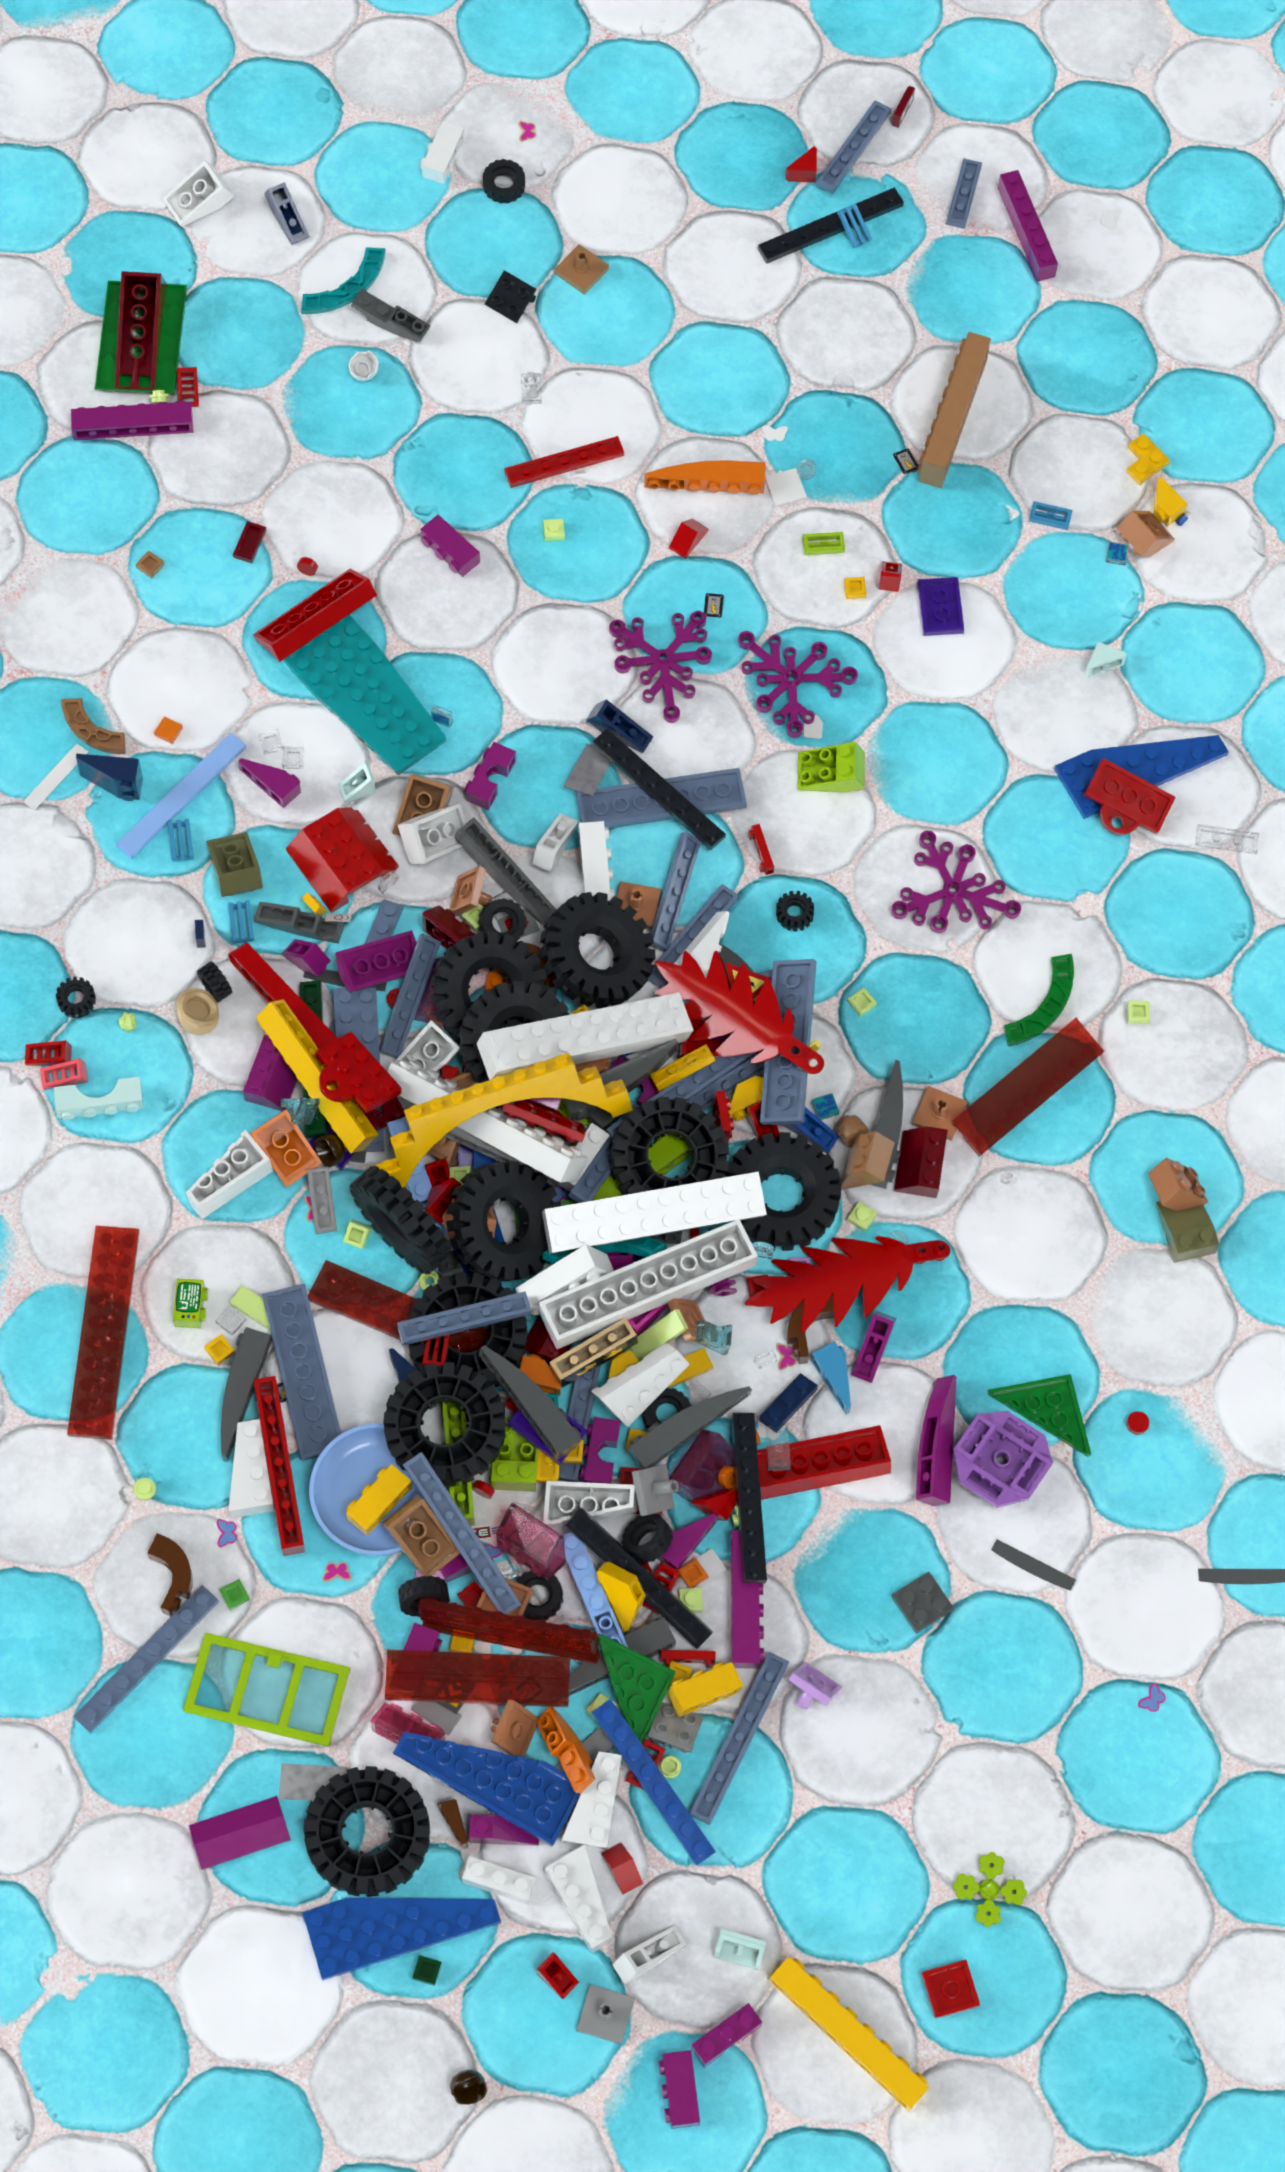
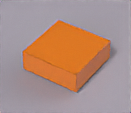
(168, 730)
(693, 1574)

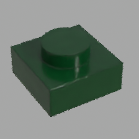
(426, 1970)

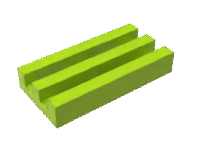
(823, 546)

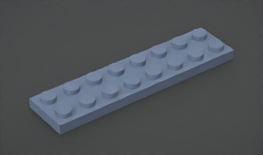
(631, 805)
(358, 1014)
(783, 1080)
(302, 1369)

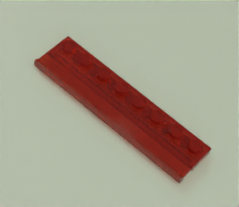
(1027, 1086)
(509, 1630)
(477, 1678)

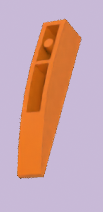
(710, 476)

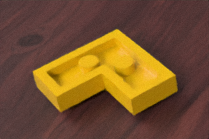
(1150, 459)
(549, 1470)

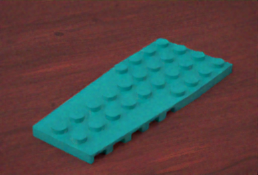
(367, 694)

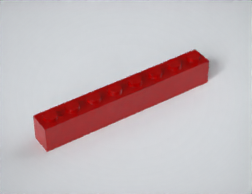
(279, 1466)

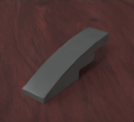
(297, 922)

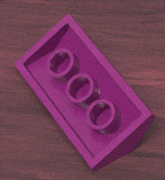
(376, 961)
(239, 1832)

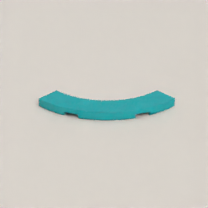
(347, 291)
(643, 1247)

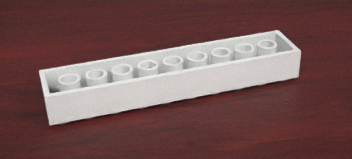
(587, 1034)
(494, 1127)
(654, 1212)
(647, 1283)

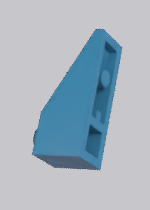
(832, 1367)

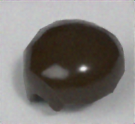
(330, 1150)
(468, 2087)

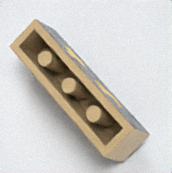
(593, 1352)

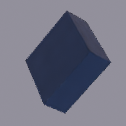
(200, 933)

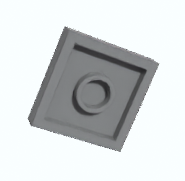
(654, 1489)
(605, 2014)

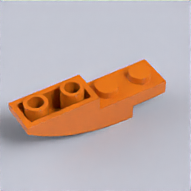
(567, 1747)

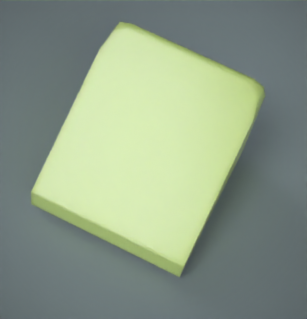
(357, 1233)

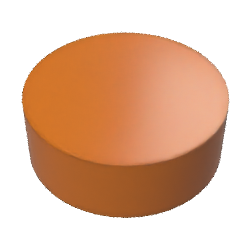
(727, 1477)

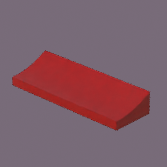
(315, 614)
(827, 1462)

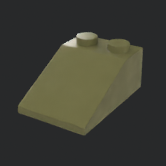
(234, 864)
(1188, 1232)

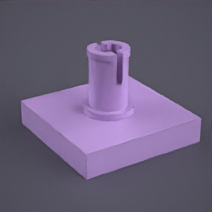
(814, 1686)

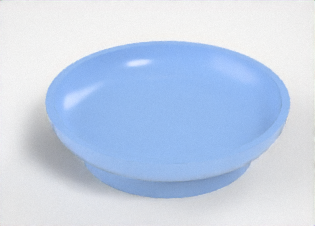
(340, 1477)

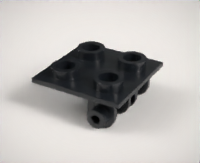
(510, 296)

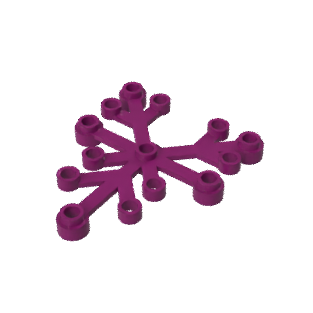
(773, 662)
(666, 680)
(976, 898)

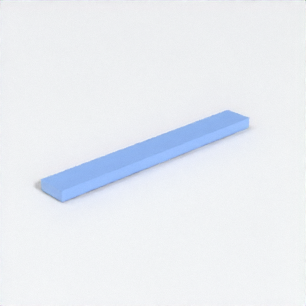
(181, 795)

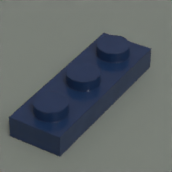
(788, 1403)

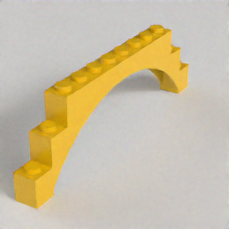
(544, 1079)

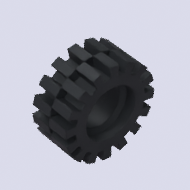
(795, 921)
(214, 981)
(78, 1008)

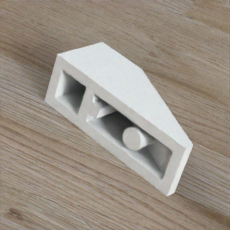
(554, 842)
(648, 1954)

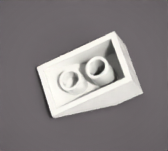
(198, 195)
(432, 834)

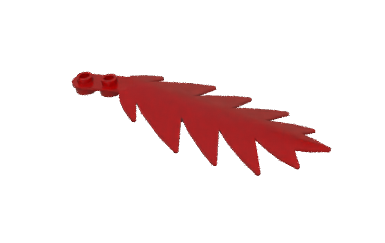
(755, 1026)
(867, 1266)

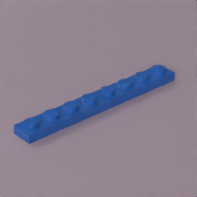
(653, 1782)

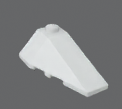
(707, 941)
(431, 1048)

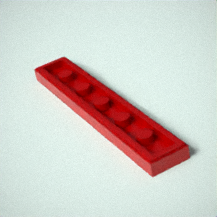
(564, 462)

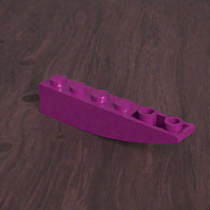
(936, 1445)

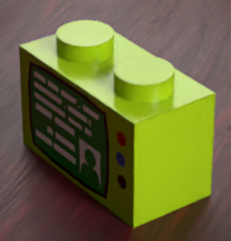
(189, 1303)

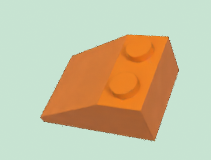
(286, 1148)

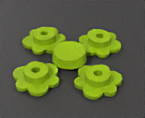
(989, 1889)

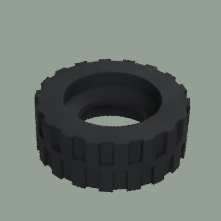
(504, 167)
(503, 905)
(667, 1396)
(656, 1546)
(421, 1587)
(554, 1601)

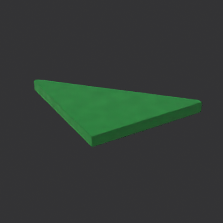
(1049, 1405)
(637, 1682)

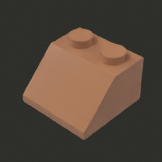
(1144, 533)

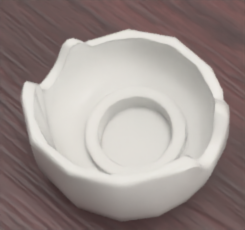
(363, 366)

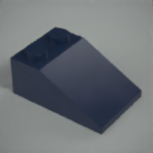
(114, 774)

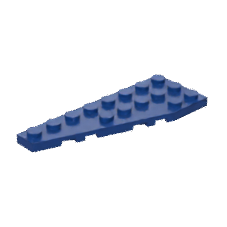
(1150, 761)
(513, 1787)
(373, 1930)

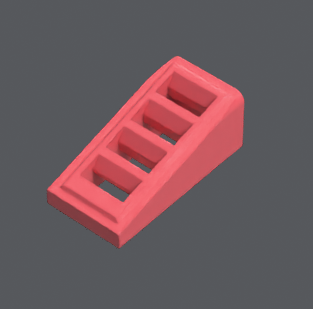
(74, 1079)

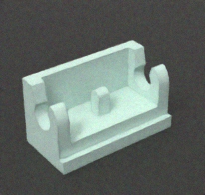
(740, 1949)

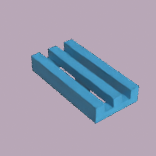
(854, 208)
(1050, 518)
(179, 824)
(240, 906)

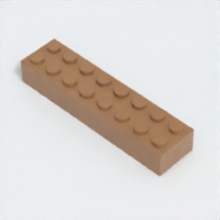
(953, 410)

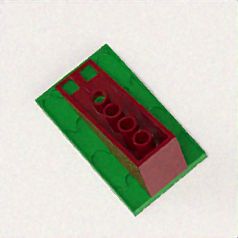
(141, 334)

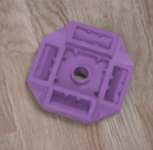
(1006, 1437)

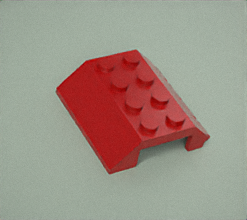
(340, 855)

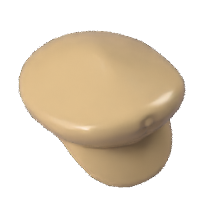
(197, 1011)

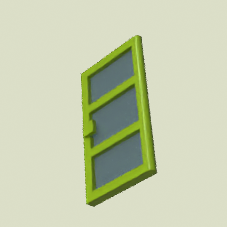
(267, 1689)

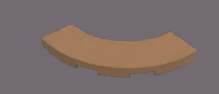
(88, 732)

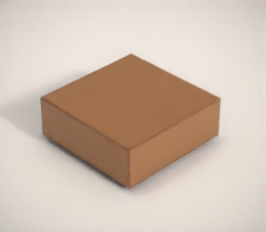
(150, 564)

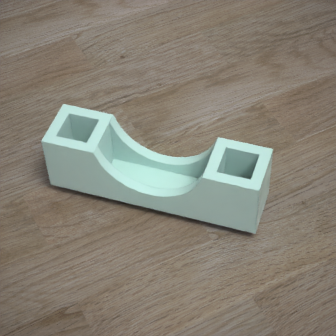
(124, 1097)

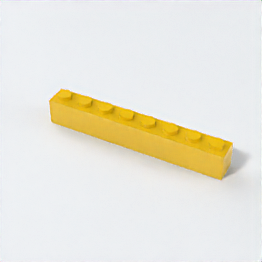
(300, 1054)
(849, 2034)

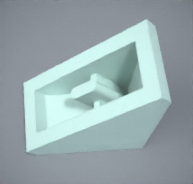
(1104, 659)
(358, 784)

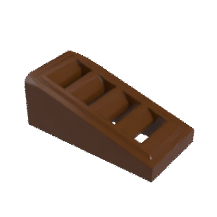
(453, 1818)

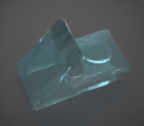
(301, 1109)
(714, 1337)

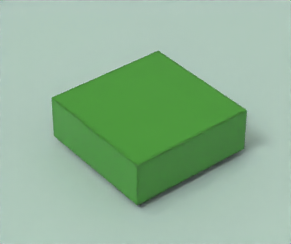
(234, 1594)

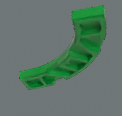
(1050, 1008)

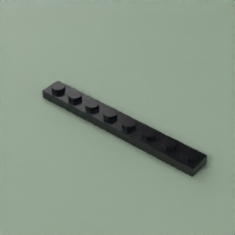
(827, 226)
(659, 789)
(748, 1498)
(656, 1593)

